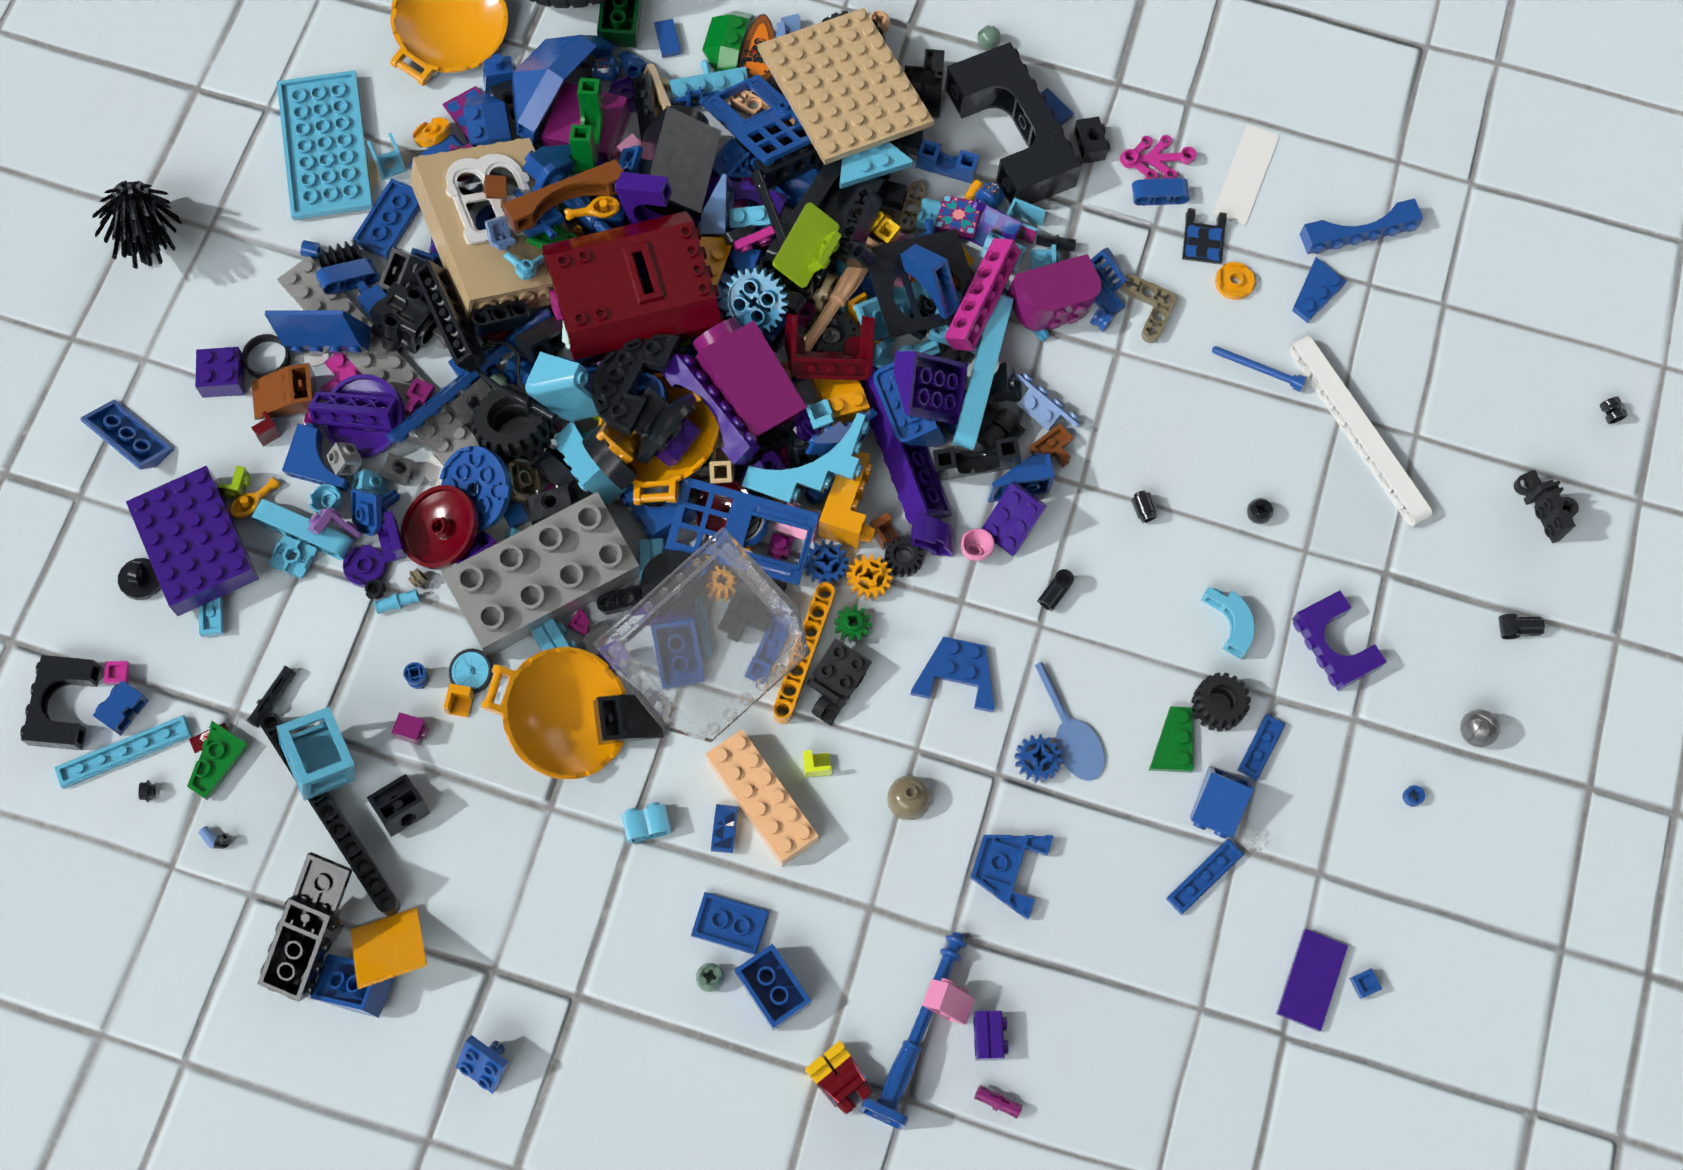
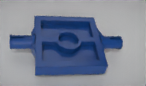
(546, 222)

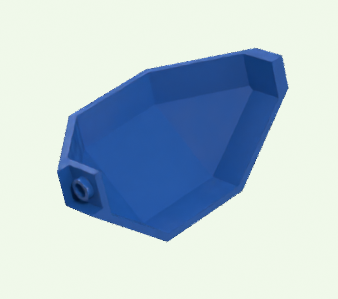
(543, 74)

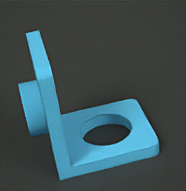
(370, 482)

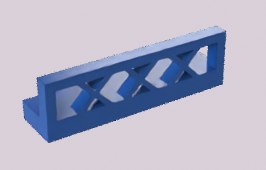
(629, 162)

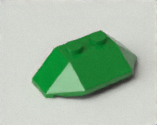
(726, 39)

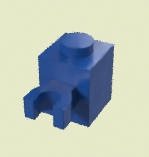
(369, 296)

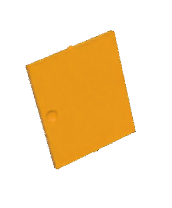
(388, 948)

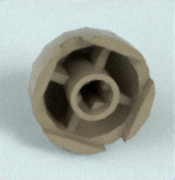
(523, 479)
(909, 797)

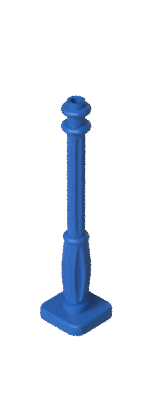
(559, 171)
(902, 1069)

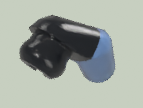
(214, 841)

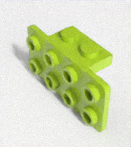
(808, 245)

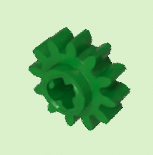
(852, 631)

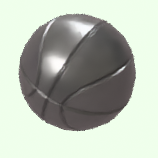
(1480, 728)

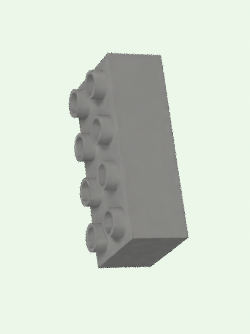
(541, 574)

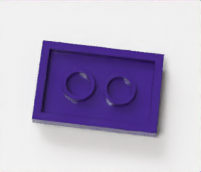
(1014, 518)

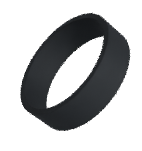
(254, 342)

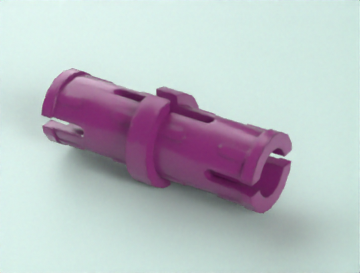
(998, 1101)

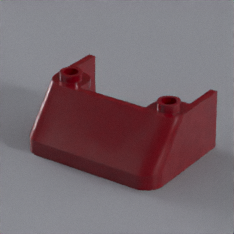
(851, 364)

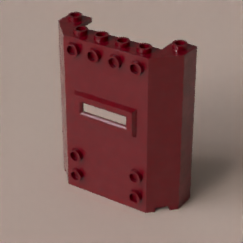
(604, 293)

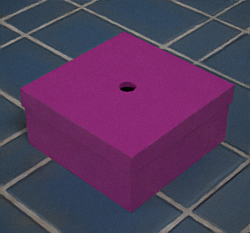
(567, 113)

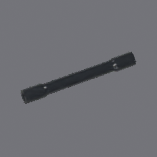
(762, 187)

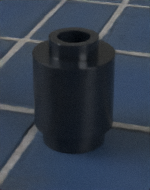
(1144, 506)

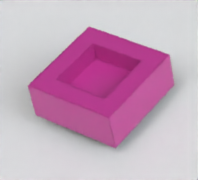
(116, 672)

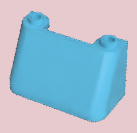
(560, 387)

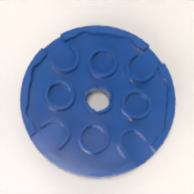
(487, 469)

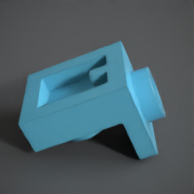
(1043, 257)

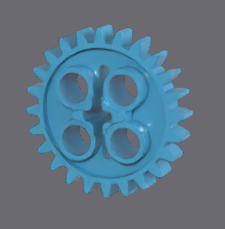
(764, 285)

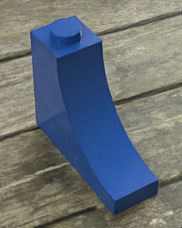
(934, 276)
(306, 459)

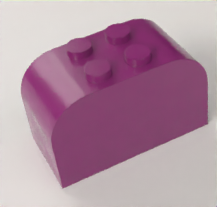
(1055, 293)

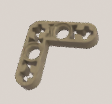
(900, 218)
(1158, 305)

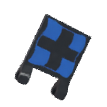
(1203, 241)

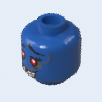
(606, 68)
(991, 194)

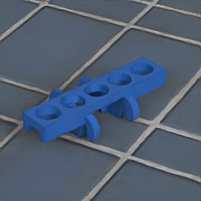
(694, 93)

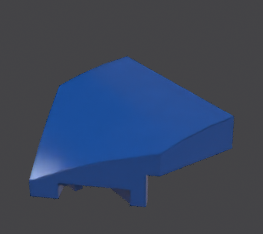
(732, 161)

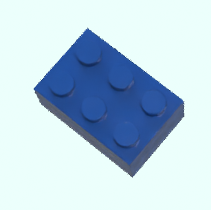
(772, 987)

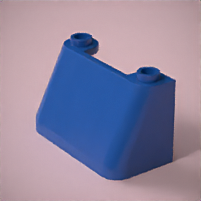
(906, 428)

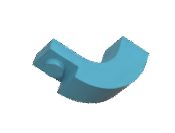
(1239, 618)

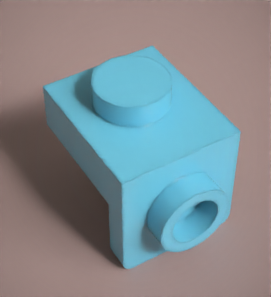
(929, 209)

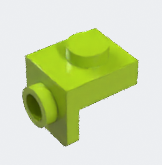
(240, 482)

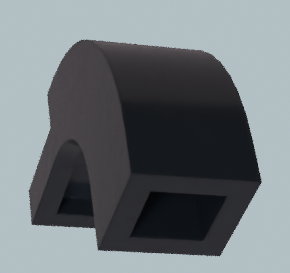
(611, 465)

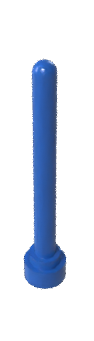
(1295, 381)

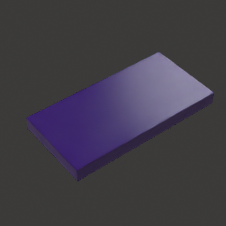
(1312, 980)

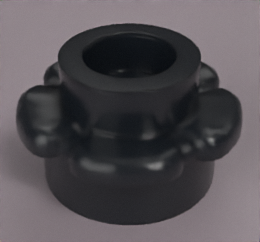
(371, 585)
(146, 791)

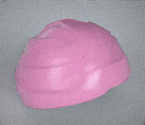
(977, 544)

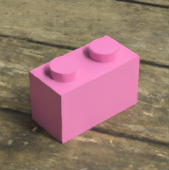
(948, 1001)

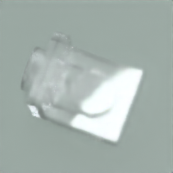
(1251, 836)

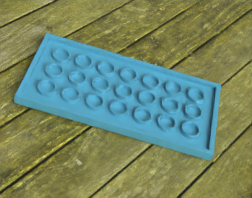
(324, 145)

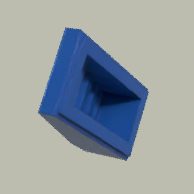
(1114, 266)

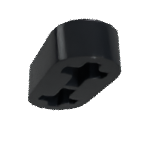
(737, 234)

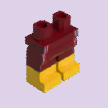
(844, 1083)

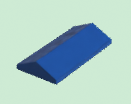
(127, 435)

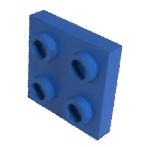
(483, 1063)

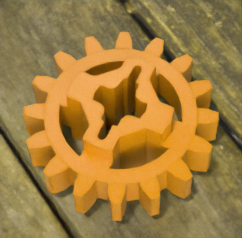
(861, 580)

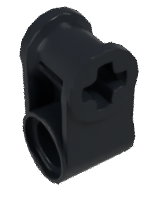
(800, 456)

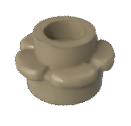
(417, 578)

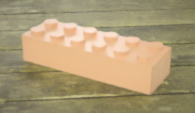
(762, 797)

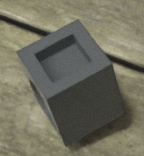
(398, 461)

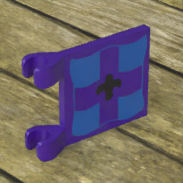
(993, 221)

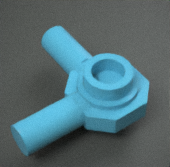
(525, 268)

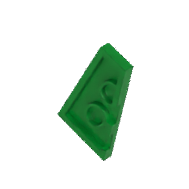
(1175, 743)
(218, 757)

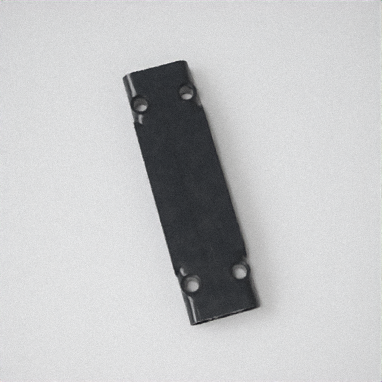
(834, 202)

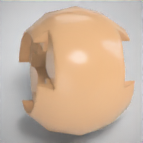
(882, 19)

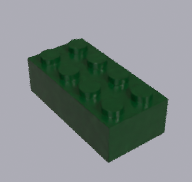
(620, 22)

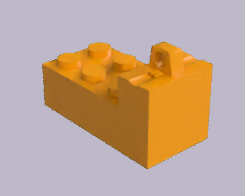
(840, 514)

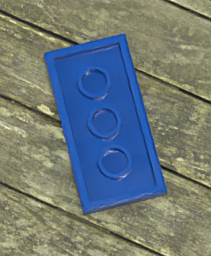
(388, 219)

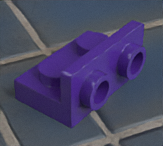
(390, 539)

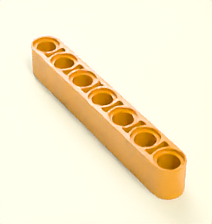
(811, 623)

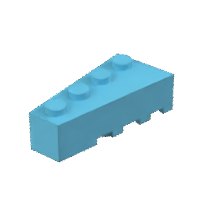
(583, 466)

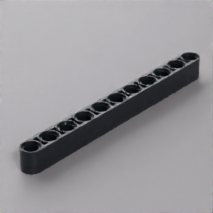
(343, 841)

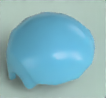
(326, 497)

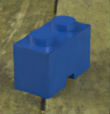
(120, 707)

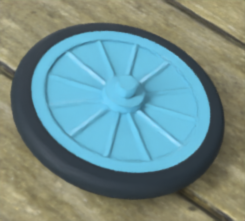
(471, 669)

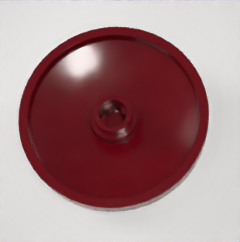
(439, 527)

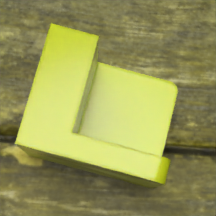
(816, 764)

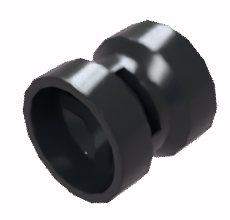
(1613, 410)

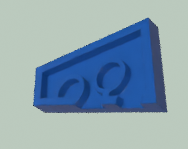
(1317, 290)

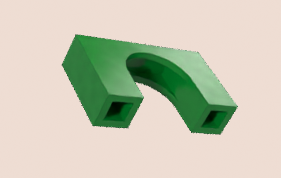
(586, 137)

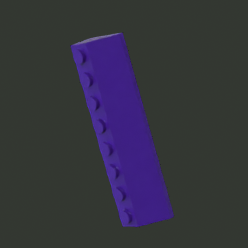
(908, 465)

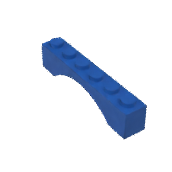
(1325, 235)

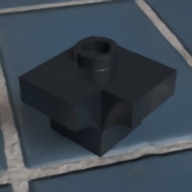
(1005, 385)

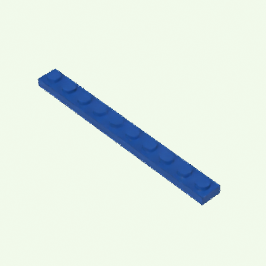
(461, 382)

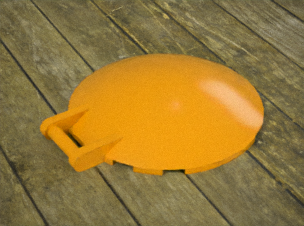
(446, 34)
(659, 474)
(551, 711)

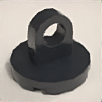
(138, 579)

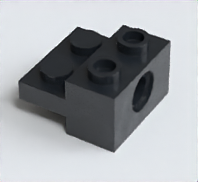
(398, 805)

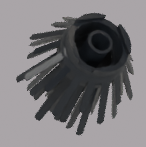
(137, 221)

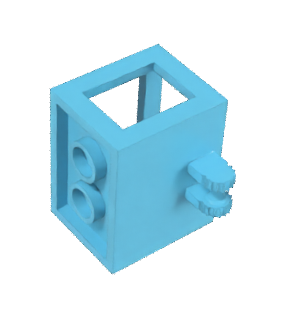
(316, 754)

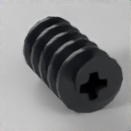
(340, 255)

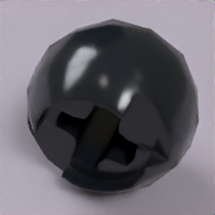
(1252, 511)

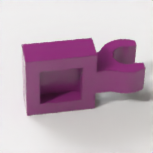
(418, 394)
(779, 546)

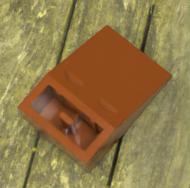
(284, 391)

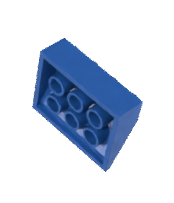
(320, 331)

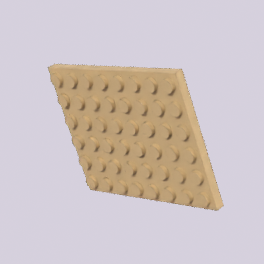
(845, 85)

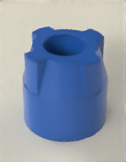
(310, 249)

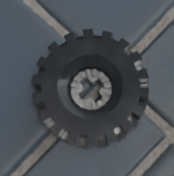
(839, 328)

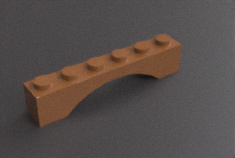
(526, 210)

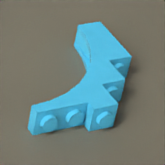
(816, 475)

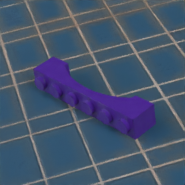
(738, 442)

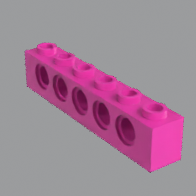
(983, 294)

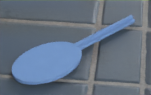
(1078, 742)

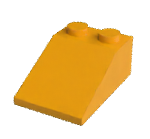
(844, 397)

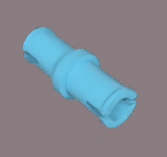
(396, 601)

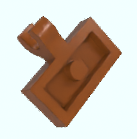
(1053, 444)

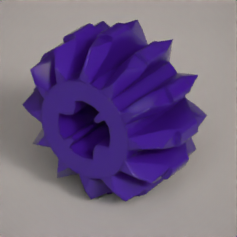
(803, 427)

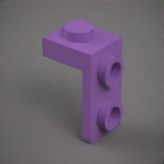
(321, 519)

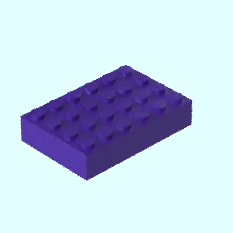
(192, 541)

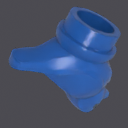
(632, 64)

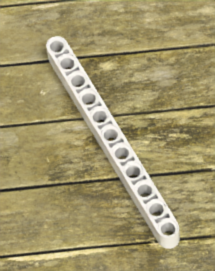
(1360, 431)

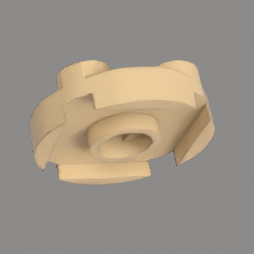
(821, 295)

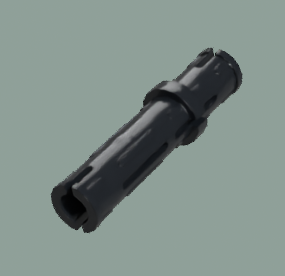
(266, 703)

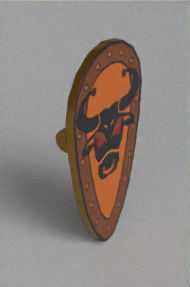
(759, 32)

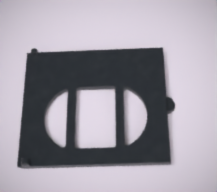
(890, 266)

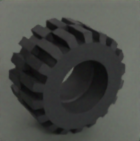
(1232, 690)

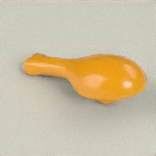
(600, 207)
(247, 503)

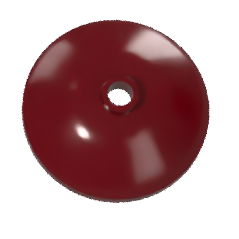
(719, 503)

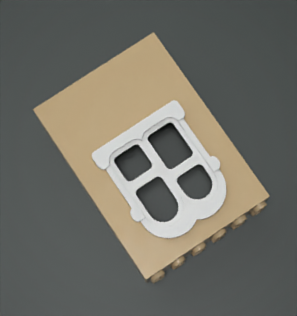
(473, 266)

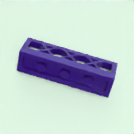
(349, 413)

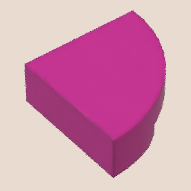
(580, 623)

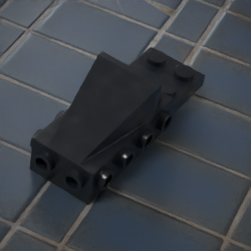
(306, 929)

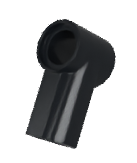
(1055, 590)
(1514, 627)

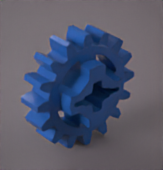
(834, 561)
(1046, 758)

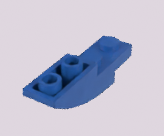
(833, 435)

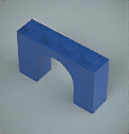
(655, 520)

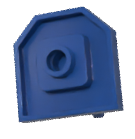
(368, 509)

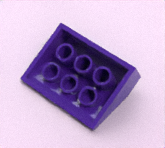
(930, 386)

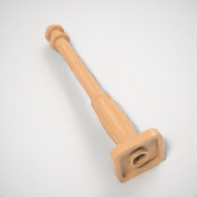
(842, 292)

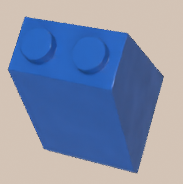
(1221, 802)

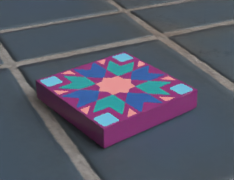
(957, 214)

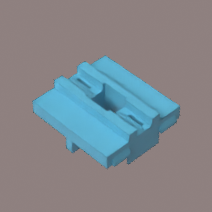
(298, 566)

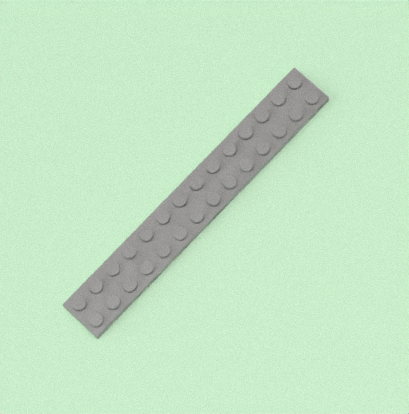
(440, 433)

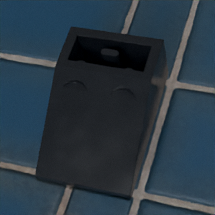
(401, 269)
(624, 720)

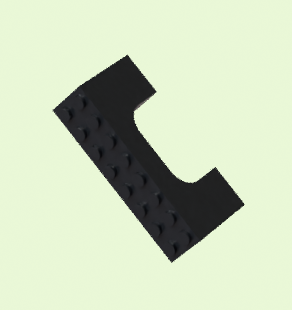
(1003, 82)

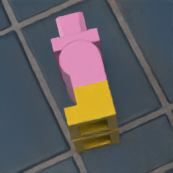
(886, 230)

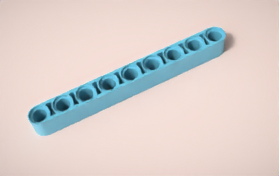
(982, 375)

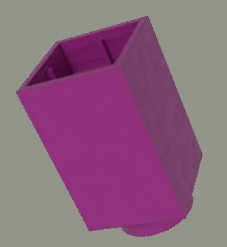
(748, 376)

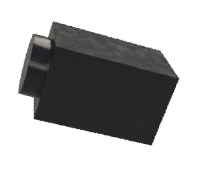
(683, 149)

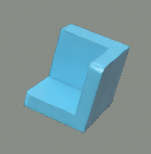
(820, 414)

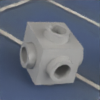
(344, 459)

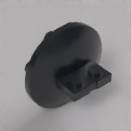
(660, 422)

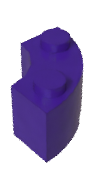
(932, 535)

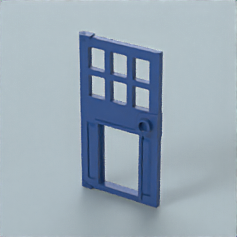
(759, 123)
(738, 522)

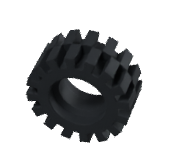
(903, 568)

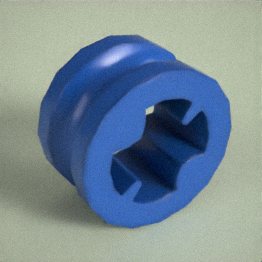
(1416, 790)

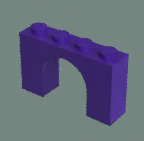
(641, 189)
(1340, 669)

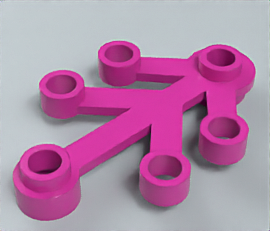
(1154, 158)

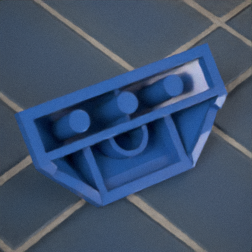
(486, 120)

